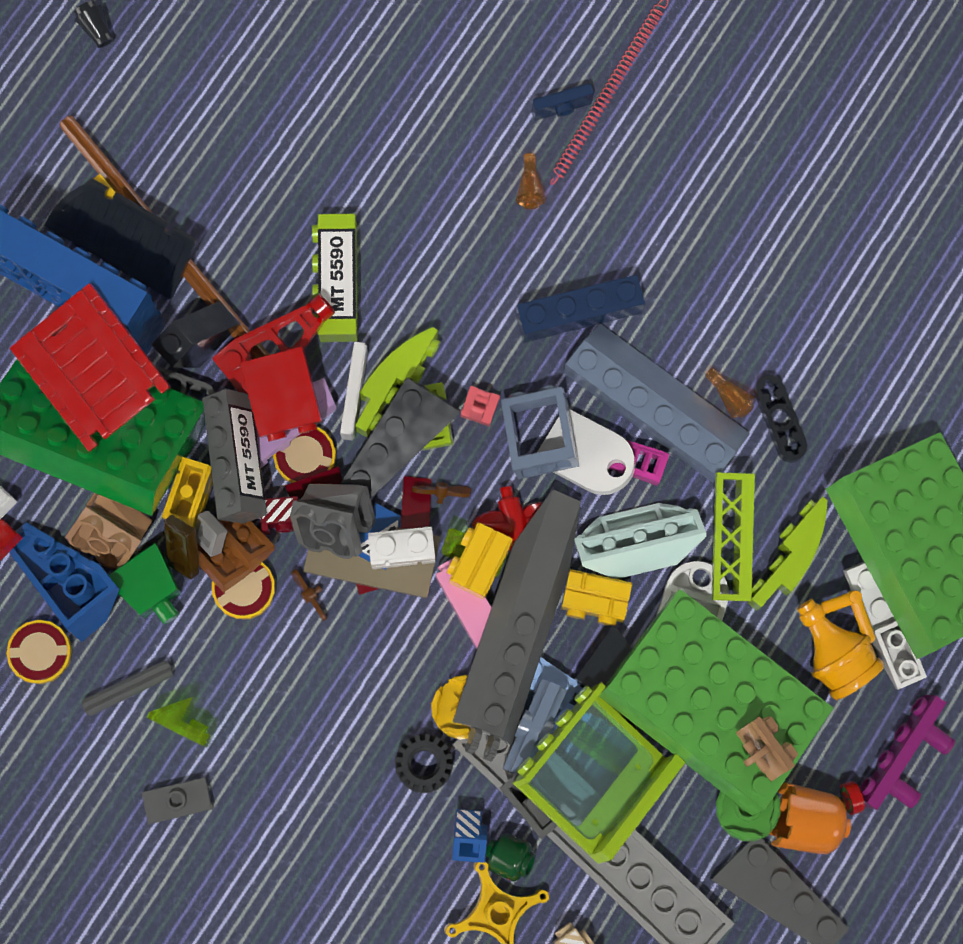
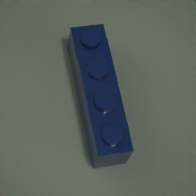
(580, 308)

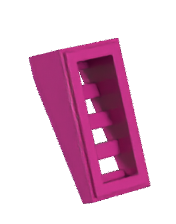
(642, 474)

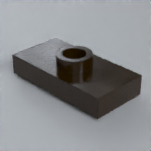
(181, 547)

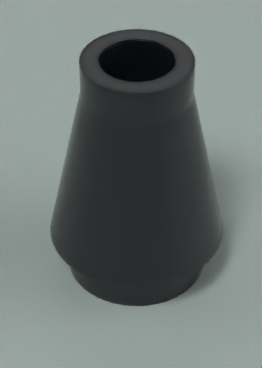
(93, 22)

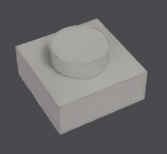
(210, 533)

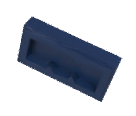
(562, 102)

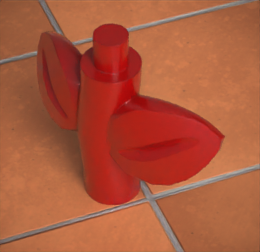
(511, 517)

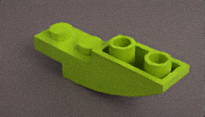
(393, 371)
(800, 547)

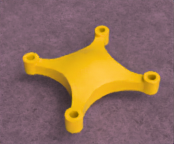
(495, 910)

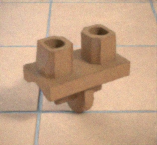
(764, 748)

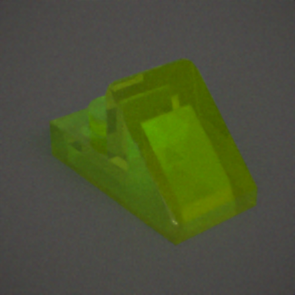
(175, 717)

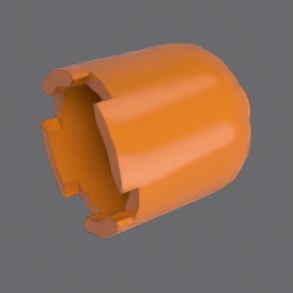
(810, 820)

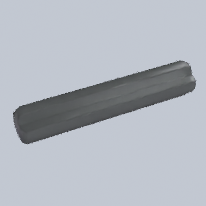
(127, 688)

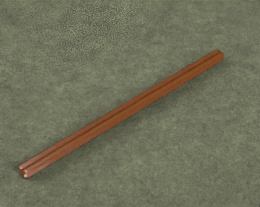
(104, 167)

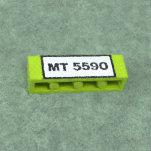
(337, 274)

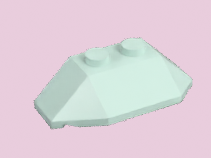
(640, 540)

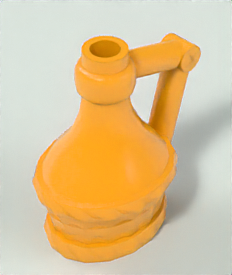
(841, 657)

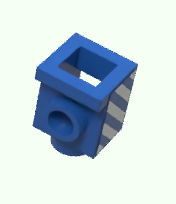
(469, 836)

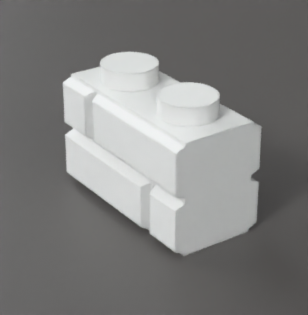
(401, 547)

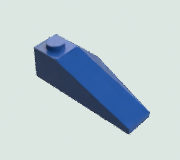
(68, 582)

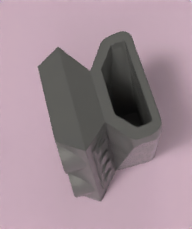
(332, 518)

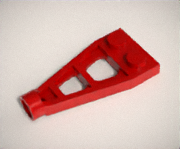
(240, 348)

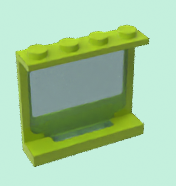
(596, 775)

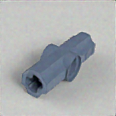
(535, 723)

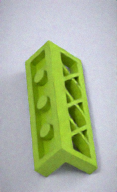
(741, 536)

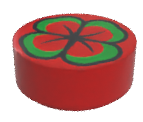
(852, 798)

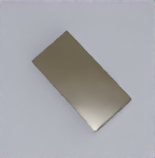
(407, 580)

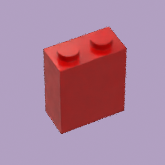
(281, 394)

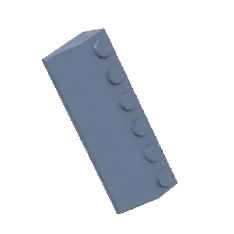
(655, 402)

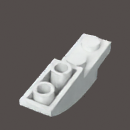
(889, 640)

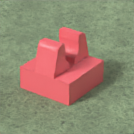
(480, 406)

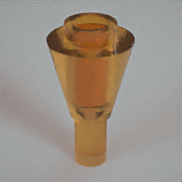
(530, 191)
(735, 399)

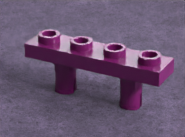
(893, 761)

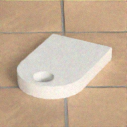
(596, 452)
(682, 579)

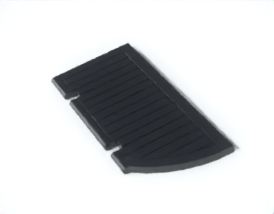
(124, 236)

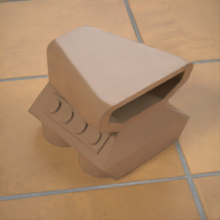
(108, 531)

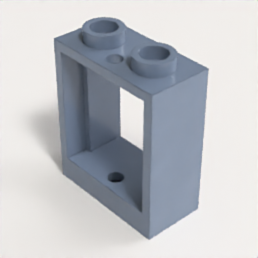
(544, 461)

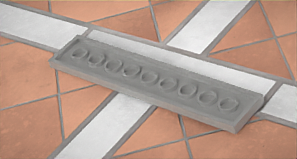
(636, 876)

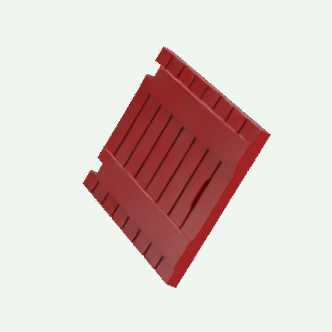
(89, 367)

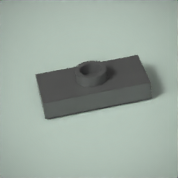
(177, 800)

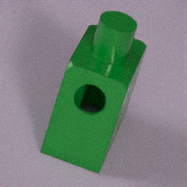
(148, 585)

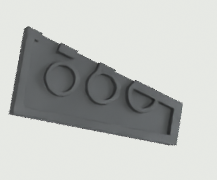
(773, 888)

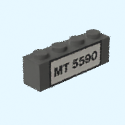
(234, 457)

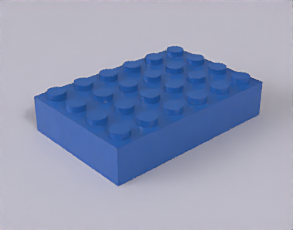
(58, 273)

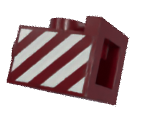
(278, 515)

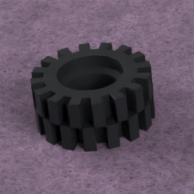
(419, 743)

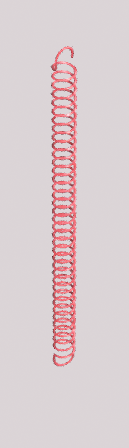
(612, 91)

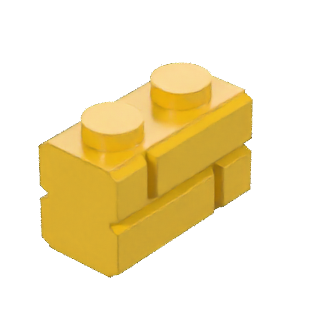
(189, 491)
(479, 561)
(596, 597)

